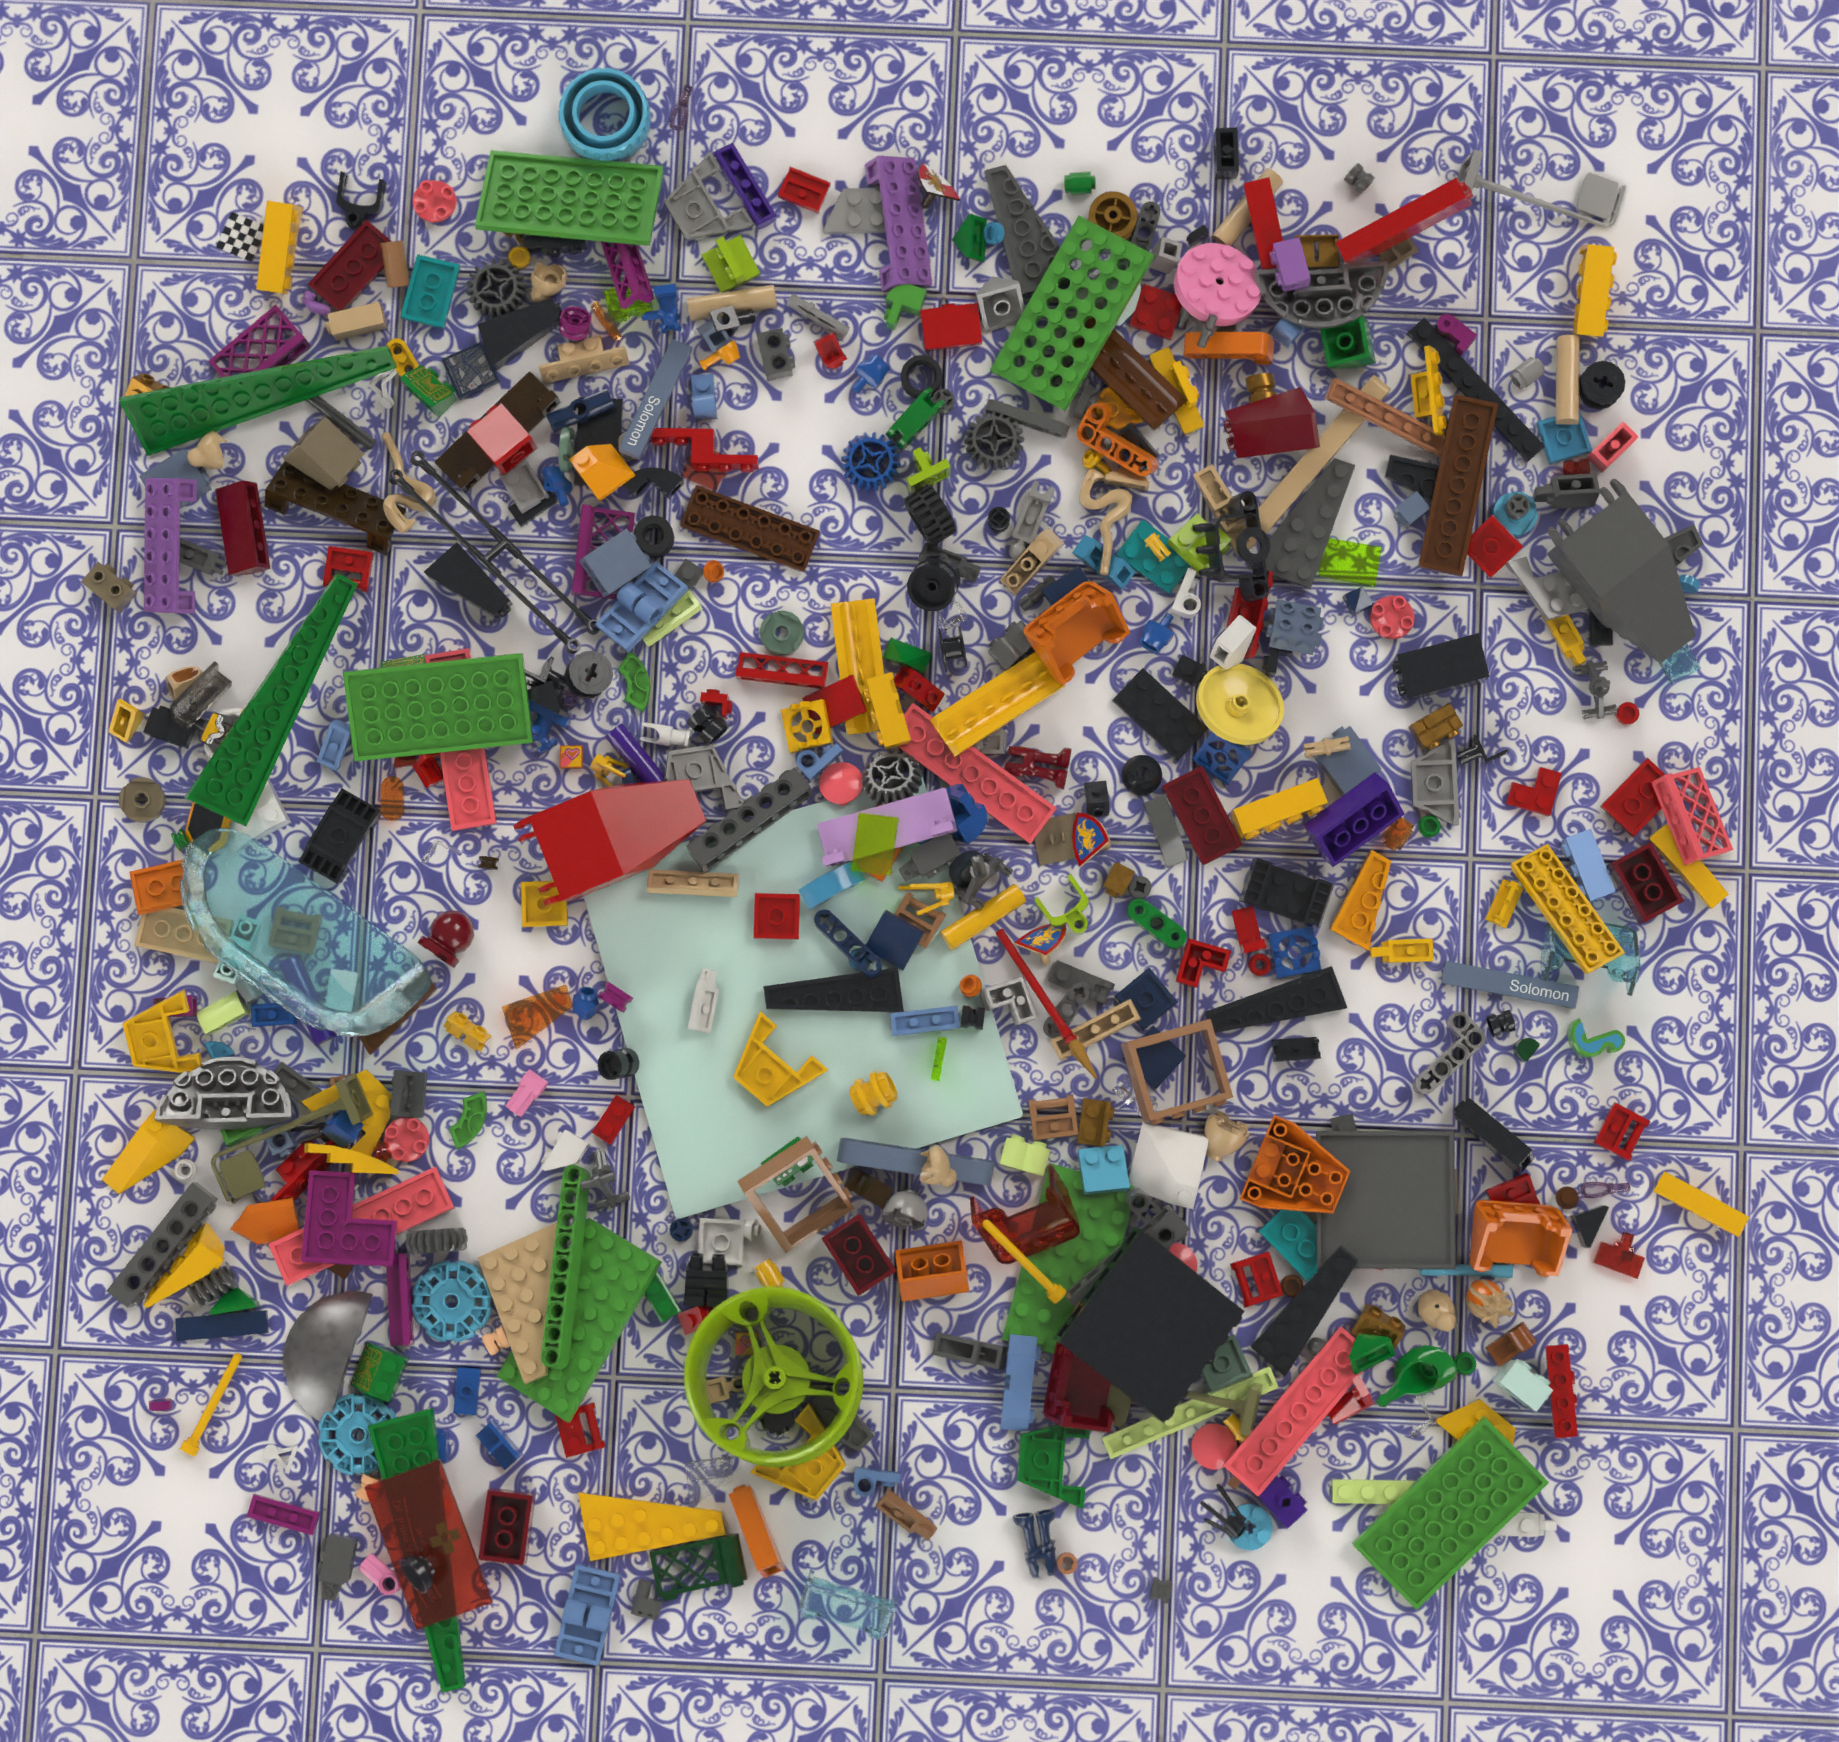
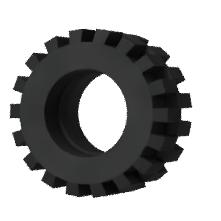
(930, 515)

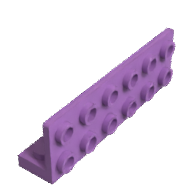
(902, 220)
(163, 545)

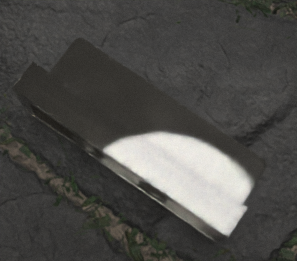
(199, 696)

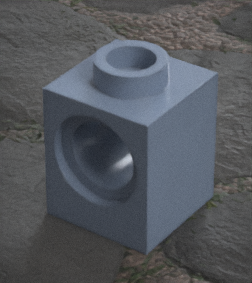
(1411, 510)
(286, 1149)

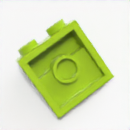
(1186, 541)

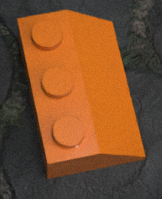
(932, 1271)

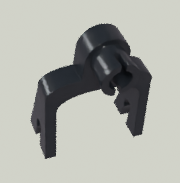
(358, 210)

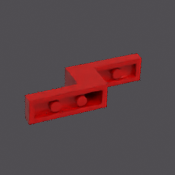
(703, 449)

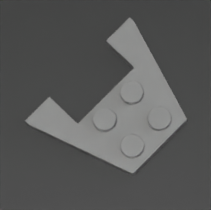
(695, 209)
(1549, 593)
(705, 771)

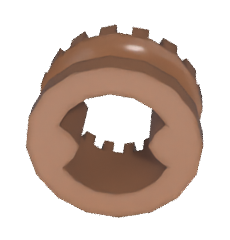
(1073, 1565)

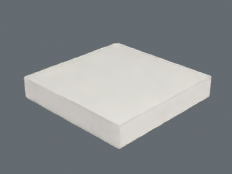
(722, 1237)

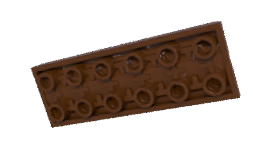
(1134, 379)
(749, 529)

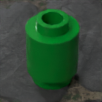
(1079, 183)

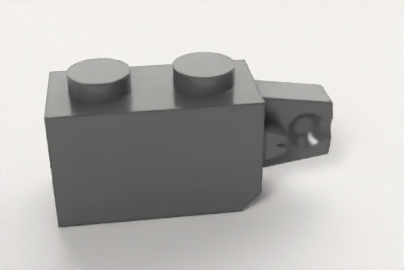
(1569, 491)
(930, 857)
(336, 1564)

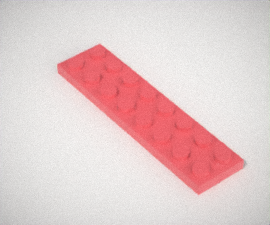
(466, 775)
(987, 782)
(407, 1202)
(1294, 1415)

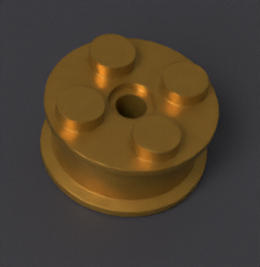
(1118, 206)

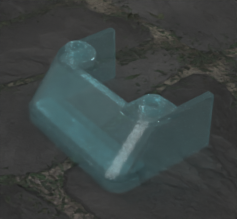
(1622, 969)
(847, 1606)

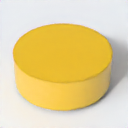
(519, 257)

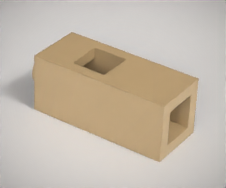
(356, 321)

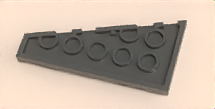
(1026, 237)
(1304, 534)

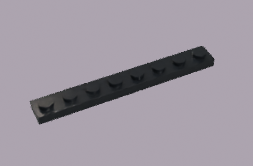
(1473, 386)

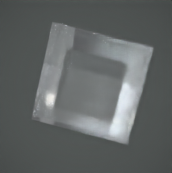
(1124, 1090)

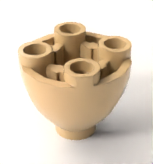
(1224, 1135)

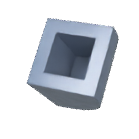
(713, 339)

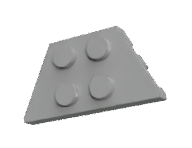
(857, 212)
(1435, 783)

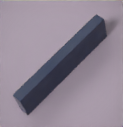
(222, 1325)

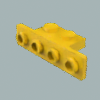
(1178, 375)
(1427, 393)

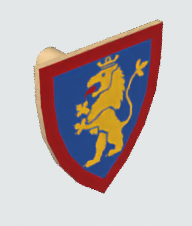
(1088, 837)
(1043, 940)

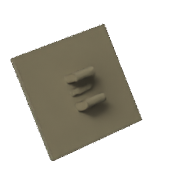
(1055, 840)

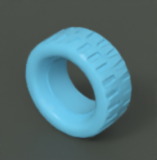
(612, 147)

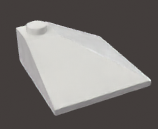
(267, 816)
(1168, 1164)

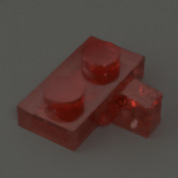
(1620, 1256)

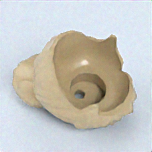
(547, 281)
(207, 452)
(937, 1168)
(1437, 1318)

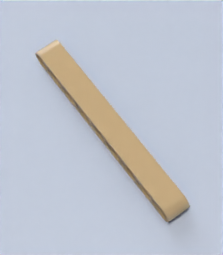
(1315, 459)

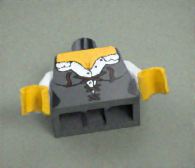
(216, 728)

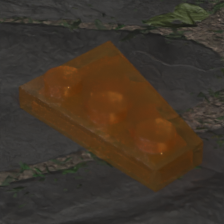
(535, 1013)

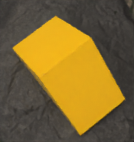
(125, 720)

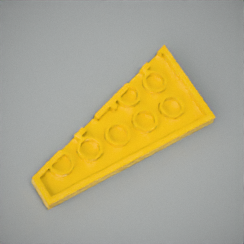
(631, 1525)

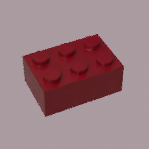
(1645, 883)
(859, 1254)
(507, 1526)

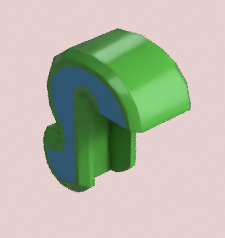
(1593, 1046)

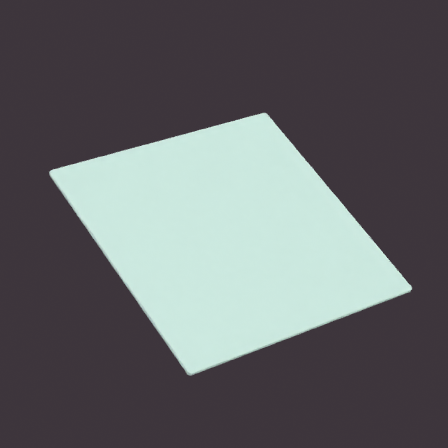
(701, 1117)

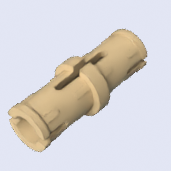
(1326, 746)

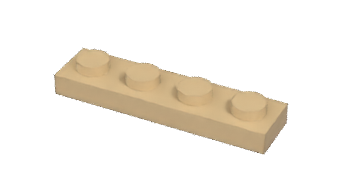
(692, 883)

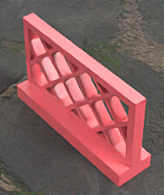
(1680, 819)

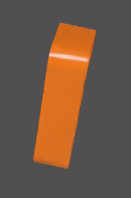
(1231, 345)
(1119, 444)

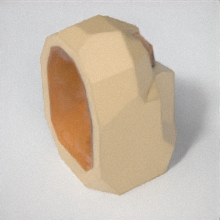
(181, 679)

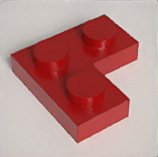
(1537, 798)

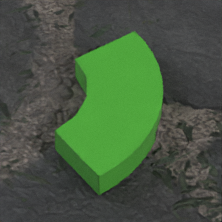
(637, 682)
(471, 1120)

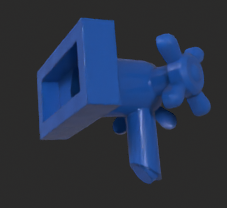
(666, 297)
(543, 724)

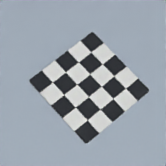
(241, 236)

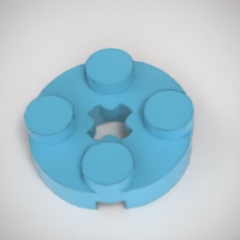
(1520, 526)
(1261, 1533)

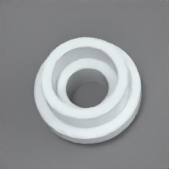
(179, 1167)
(751, 1229)

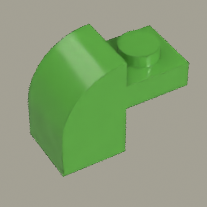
(903, 298)

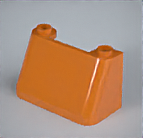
(1075, 627)
(1519, 1235)

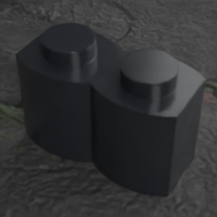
(165, 728)

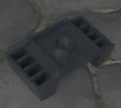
(339, 836)
(1286, 893)

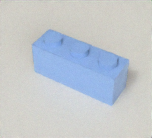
(1587, 865)

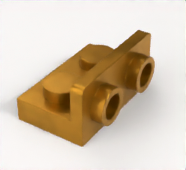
(1094, 1122)
(1376, 1322)

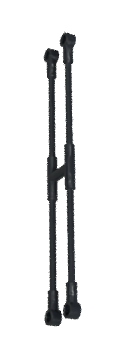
(485, 560)

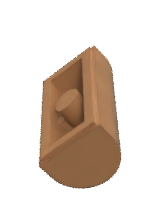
(395, 263)

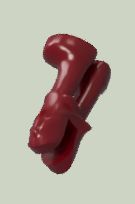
(1030, 769)

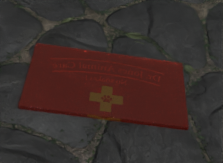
(423, 1519)

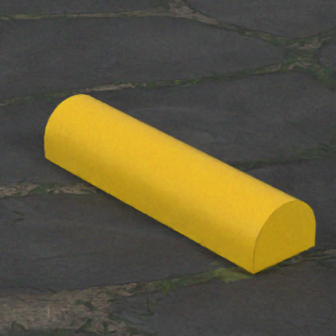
(979, 920)

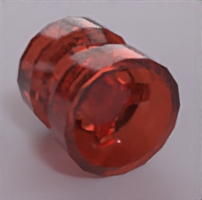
(1576, 467)

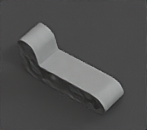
(1446, 1058)

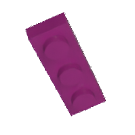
(283, 1514)

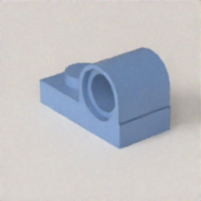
(1286, 332)
(704, 397)
(335, 744)
(829, 754)
(887, 1478)

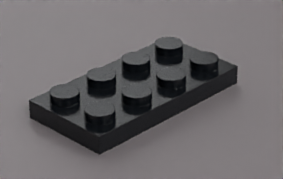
(1160, 714)

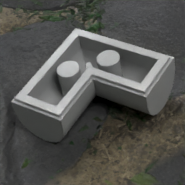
(1010, 993)

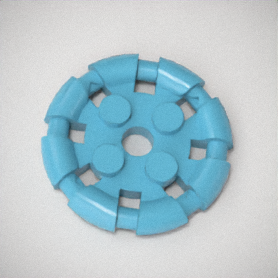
(439, 1308)
(344, 1433)

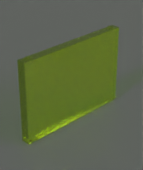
(1350, 562)
(874, 844)

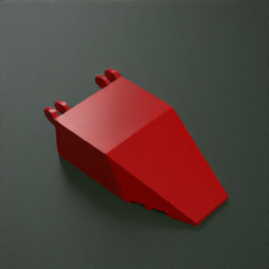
(612, 834)

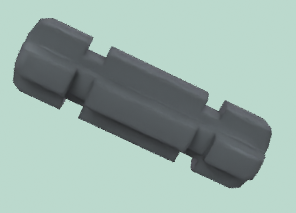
(1035, 594)

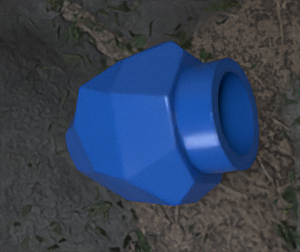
(585, 1003)

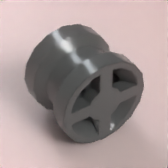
(945, 395)
(1520, 503)
(1136, 889)
(1160, 1590)

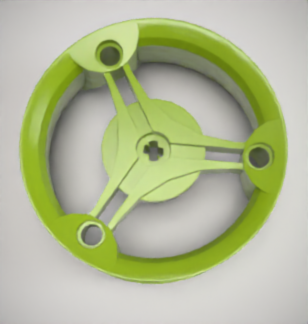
(765, 1361)

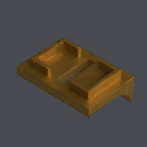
(1327, 250)

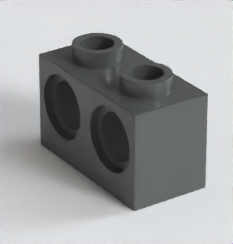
(771, 355)

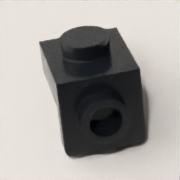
(1271, 660)
(1097, 798)

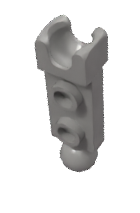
(1030, 519)

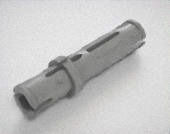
(809, 311)

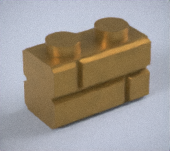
(1435, 727)

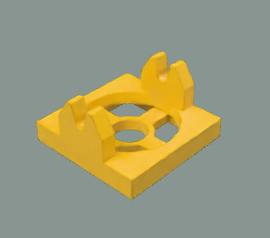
(789, 713)

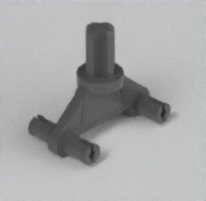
(1207, 329)
(1598, 688)
(980, 873)
(601, 1179)

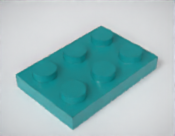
(430, 291)
(1142, 559)
(1294, 1239)

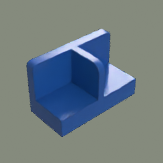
(499, 1444)

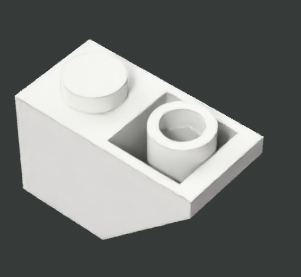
(1233, 643)
(567, 1151)

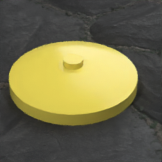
(1240, 704)

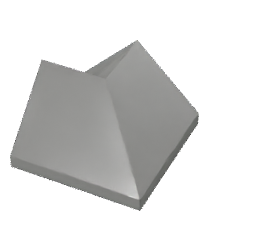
(999, 303)

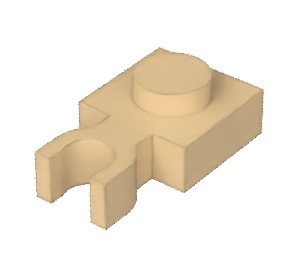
(720, 1389)

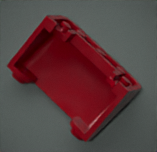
(1077, 1394)

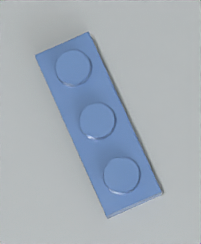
(925, 1020)

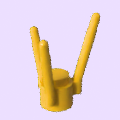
(604, 765)
(941, 891)

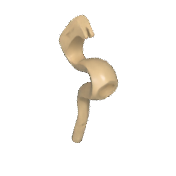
(422, 489)
(1119, 496)

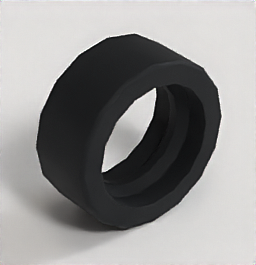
(913, 362)

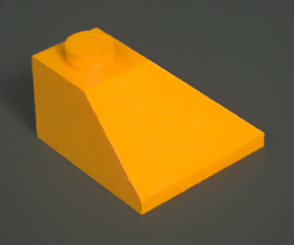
(601, 469)

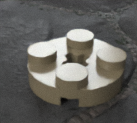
(133, 809)

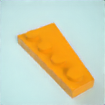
(1360, 907)

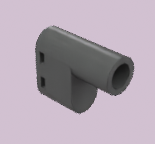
(644, 1603)

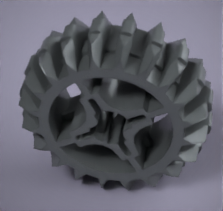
(488, 291)
(1003, 440)
(889, 771)
(436, 1240)

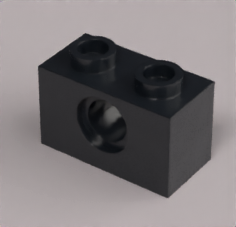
(1226, 153)

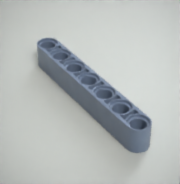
(909, 1160)

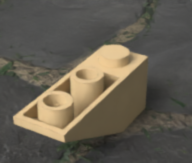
(1035, 558)

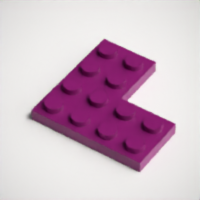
(333, 1234)

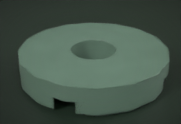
(566, 449)
(786, 645)

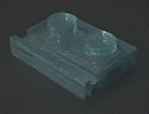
(1680, 664)

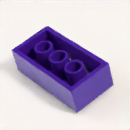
(1354, 819)

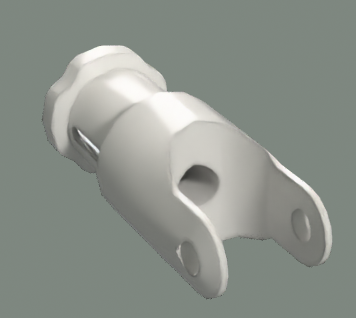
(668, 735)

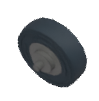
(960, 869)

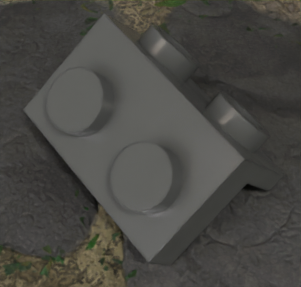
(408, 1094)

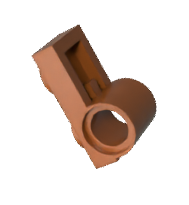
(1510, 1344)

